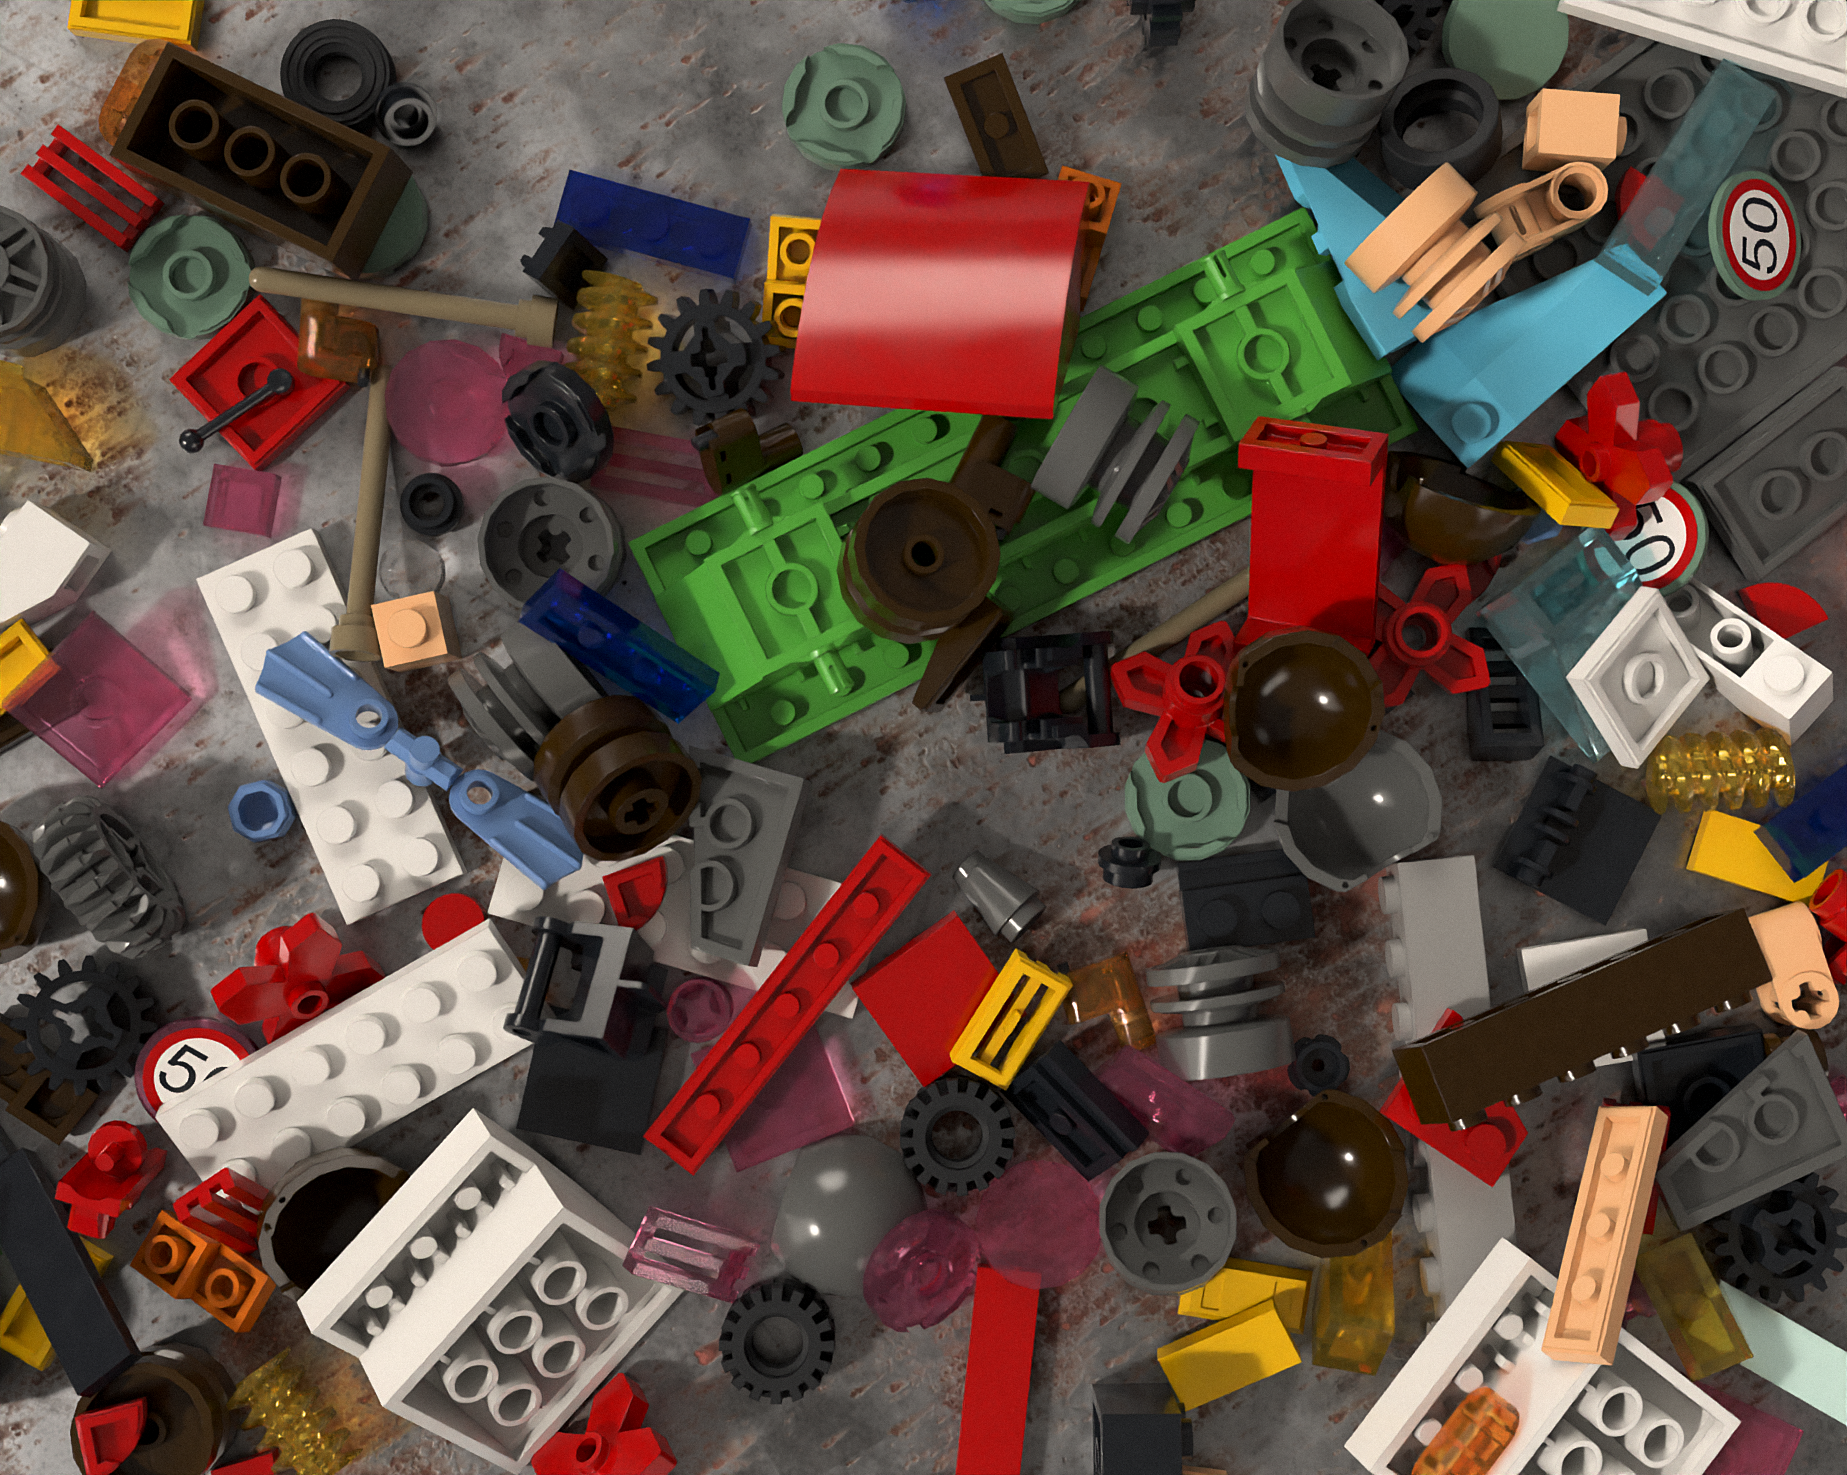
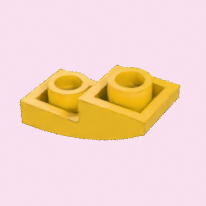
(787, 273)

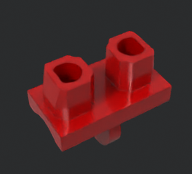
(108, 1178)

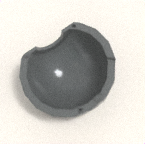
(1363, 818)
(839, 1209)

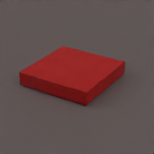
(239, 364)
(929, 995)

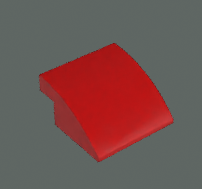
(943, 293)

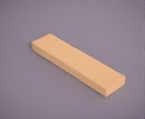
(1605, 1235)

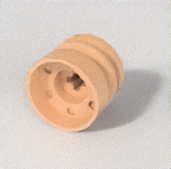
(1435, 253)

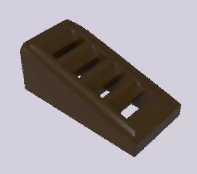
(960, 653)

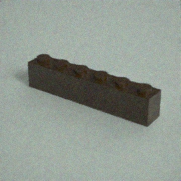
(1581, 1018)

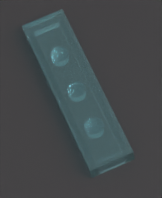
(1685, 177)

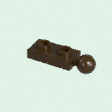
(995, 120)

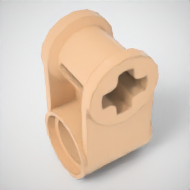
(1538, 213)
(1796, 961)

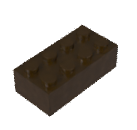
(262, 162)

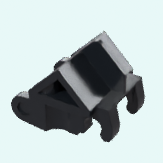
(1024, 692)
(613, 998)

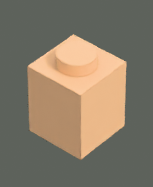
(1572, 128)
(416, 632)

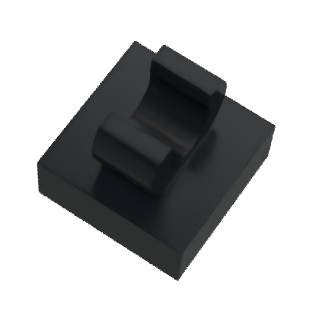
(560, 262)

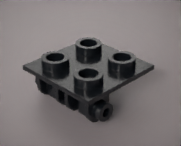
(1577, 840)

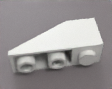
(43, 563)
(1752, 663)

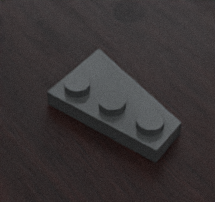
(741, 852)
(1755, 1138)

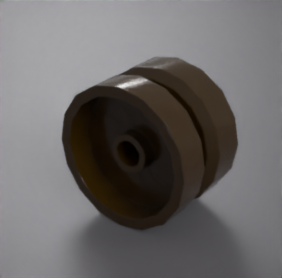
(941, 531)
(617, 778)
(186, 1411)

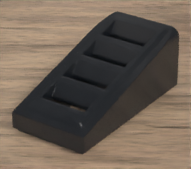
(1492, 746)

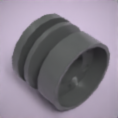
(1325, 80)
(38, 288)
(1115, 455)
(517, 531)
(526, 697)
(1221, 1013)
(1191, 1194)

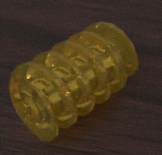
(609, 334)
(1722, 766)
(290, 1420)

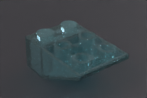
(1556, 615)

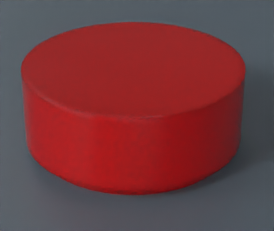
(450, 917)

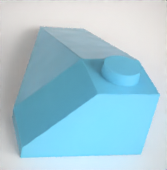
(1348, 208)
(1515, 354)

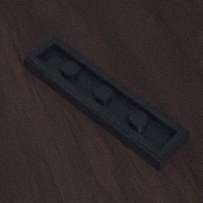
(61, 1278)

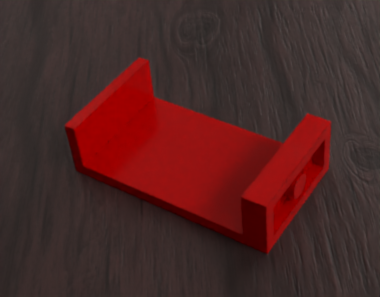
(1314, 528)

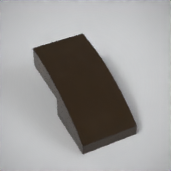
(29, 1097)

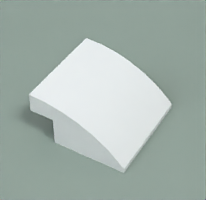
(487, 1296)
(1571, 1414)

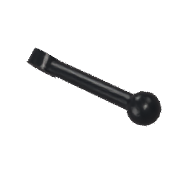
(278, 382)

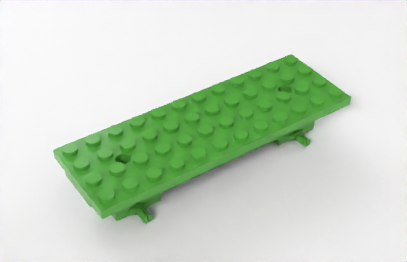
(1220, 339)

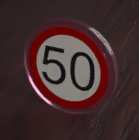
(185, 1056)

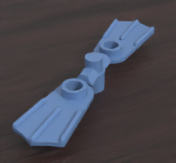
(332, 695)

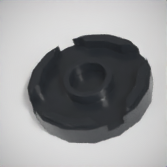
(558, 421)

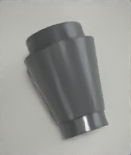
(999, 896)

